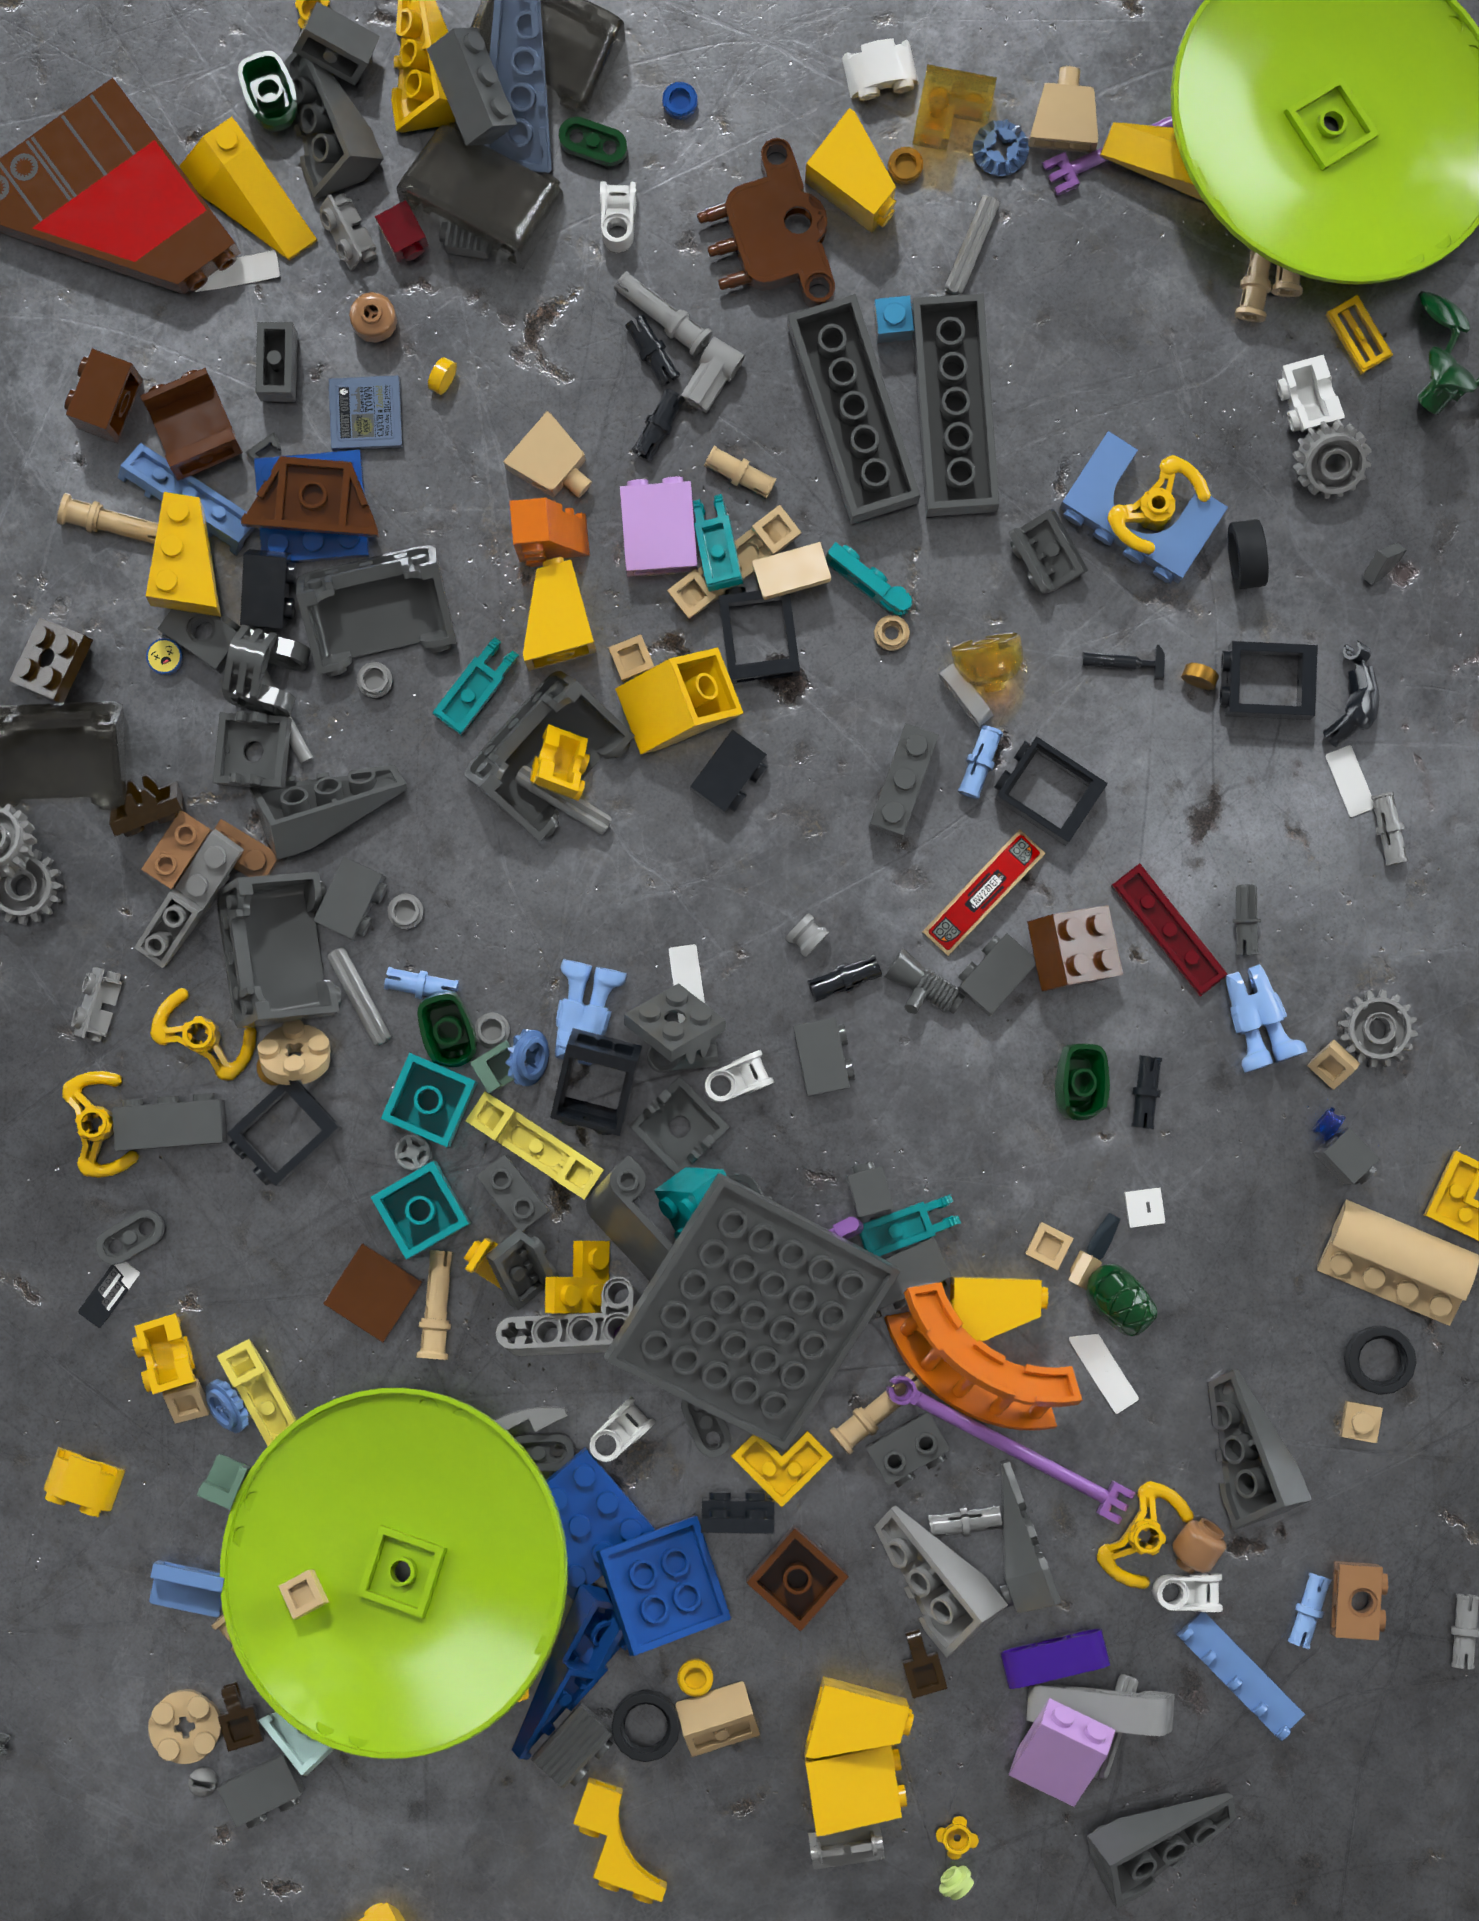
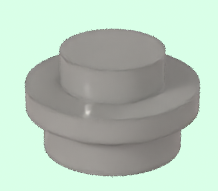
(374, 680)
(405, 911)
(492, 1029)

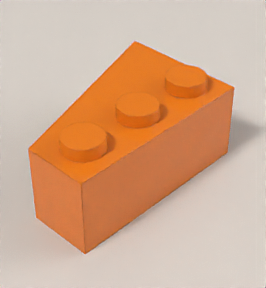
(547, 532)

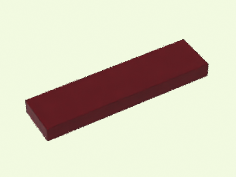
(1169, 930)

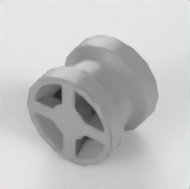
(807, 935)
(407, 1153)

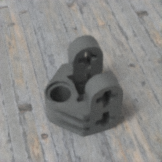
(246, 666)

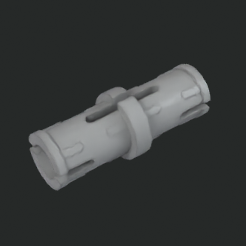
(1389, 828)
(965, 1522)
(1465, 1631)

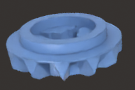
(993, 161)
(536, 1057)
(226, 1406)

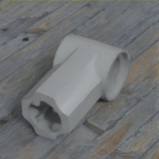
(717, 366)

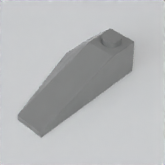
(948, 1590)

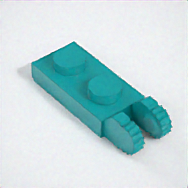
(717, 546)
(868, 581)
(473, 688)
(905, 1227)

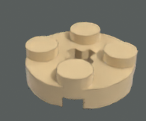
(291, 1038)
(167, 1714)

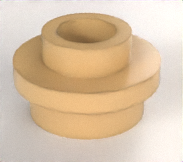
(899, 624)

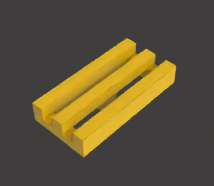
(1347, 341)

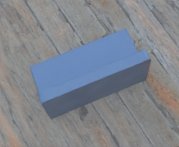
(186, 1588)

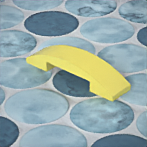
(534, 1145)
(257, 1389)

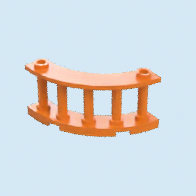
(970, 1372)

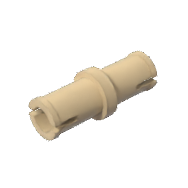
(740, 472)

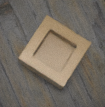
(631, 657)
(1333, 1064)
(1049, 1246)
(186, 1402)
(1361, 1422)
(303, 1594)

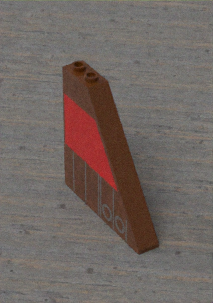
(111, 197)

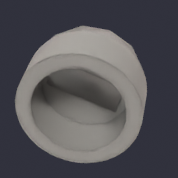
(203, 1774)

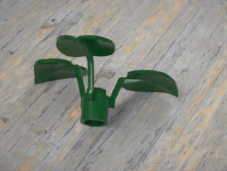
(1447, 376)

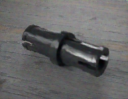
(652, 350)
(658, 424)
(844, 978)
(1146, 1092)

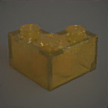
(949, 95)

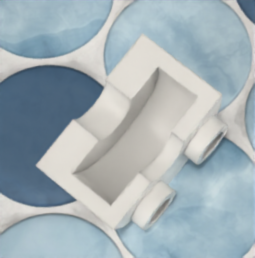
(880, 67)
(1309, 394)

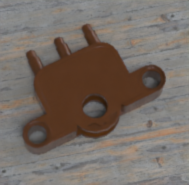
(765, 247)

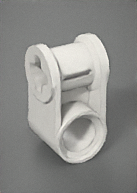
(617, 209)
(740, 1077)
(622, 1429)
(1196, 1592)

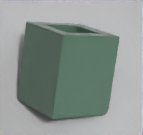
(492, 1067)
(223, 1481)

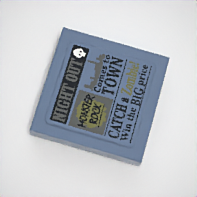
(365, 413)

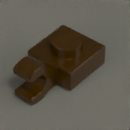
(923, 1670)
(239, 1723)

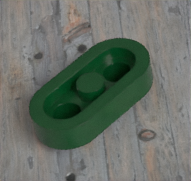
(594, 140)

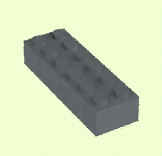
(955, 405)
(853, 409)

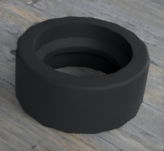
(1248, 554)
(1407, 1366)
(639, 1753)

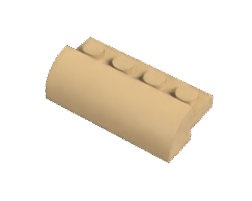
(1399, 1262)

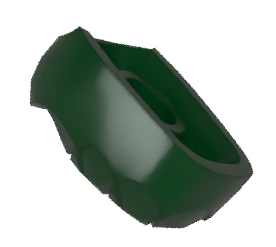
(268, 90)
(447, 1029)
(1082, 1081)
(1121, 1299)

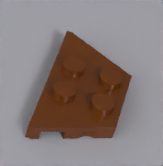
(312, 498)

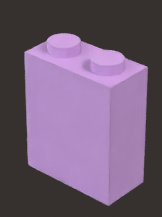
(658, 527)
(1062, 1752)

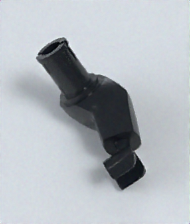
(1364, 698)

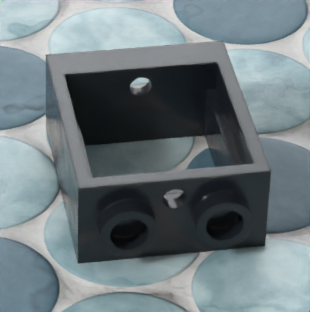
(765, 669)
(1306, 681)
(1080, 811)
(603, 1052)
(314, 1110)

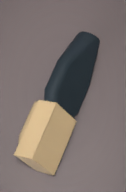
(1088, 1262)

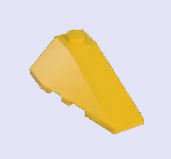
(419, 97)
(1150, 153)
(239, 183)

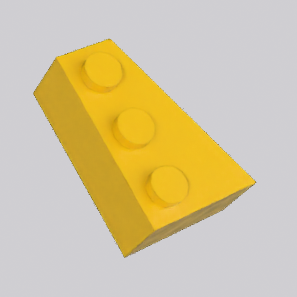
(181, 559)

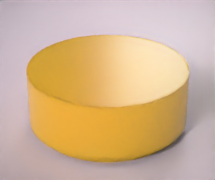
(442, 375)
(695, 1677)

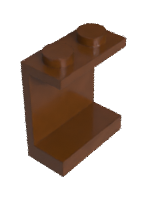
(191, 423)

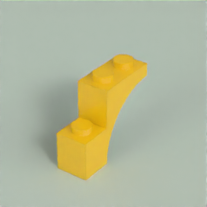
(616, 1865)

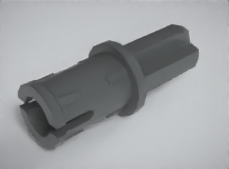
(1246, 920)

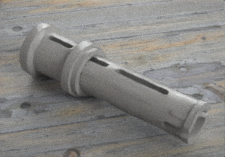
(676, 323)

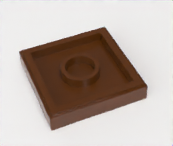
(373, 1292)

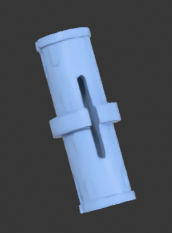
(980, 762)
(418, 983)
(1309, 1610)

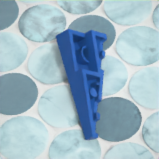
(576, 1664)

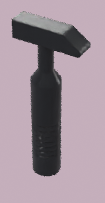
(1126, 662)

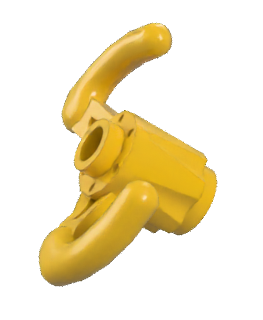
(1155, 497)
(163, 1035)
(84, 1118)
(1110, 1552)

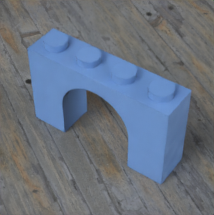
(1093, 498)

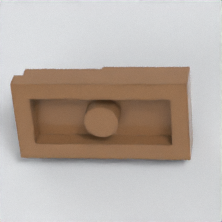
(256, 857)

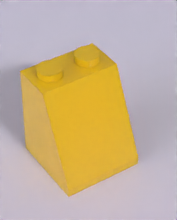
(852, 174)
(557, 618)
(678, 699)
(996, 1304)
(855, 1719)
(855, 1789)

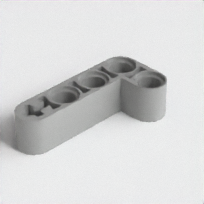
(570, 1326)
(1126, 1712)

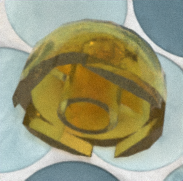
(989, 660)

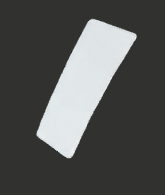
(244, 271)
(686, 971)
(1104, 1371)

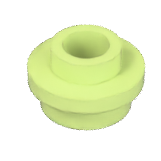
(956, 1882)

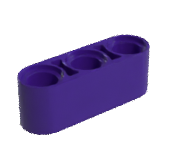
(1055, 1658)

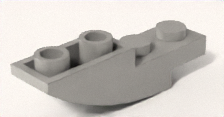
(190, 899)

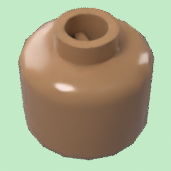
(370, 328)
(1199, 1546)

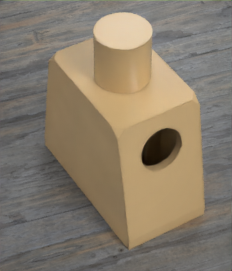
(1066, 115)
(549, 459)

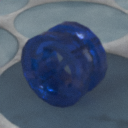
(1328, 1123)

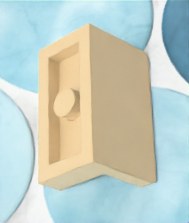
(791, 571)
(717, 1719)

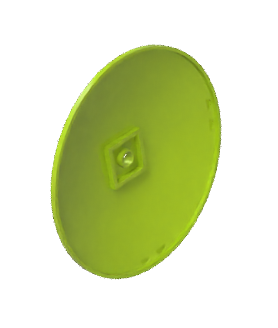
(1320, 202)
(390, 1660)

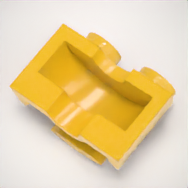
(561, 763)
(165, 1352)
(82, 1482)

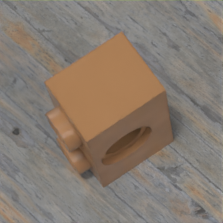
(176, 850)
(1347, 1581)

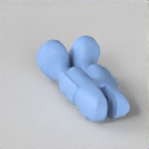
(1259, 1010)
(574, 1013)

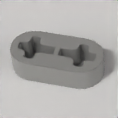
(966, 696)

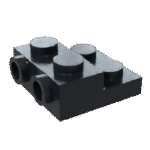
(737, 1515)

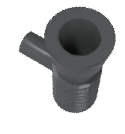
(925, 984)

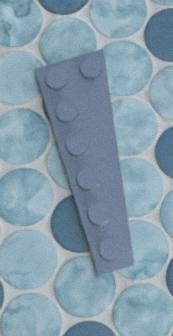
(520, 66)

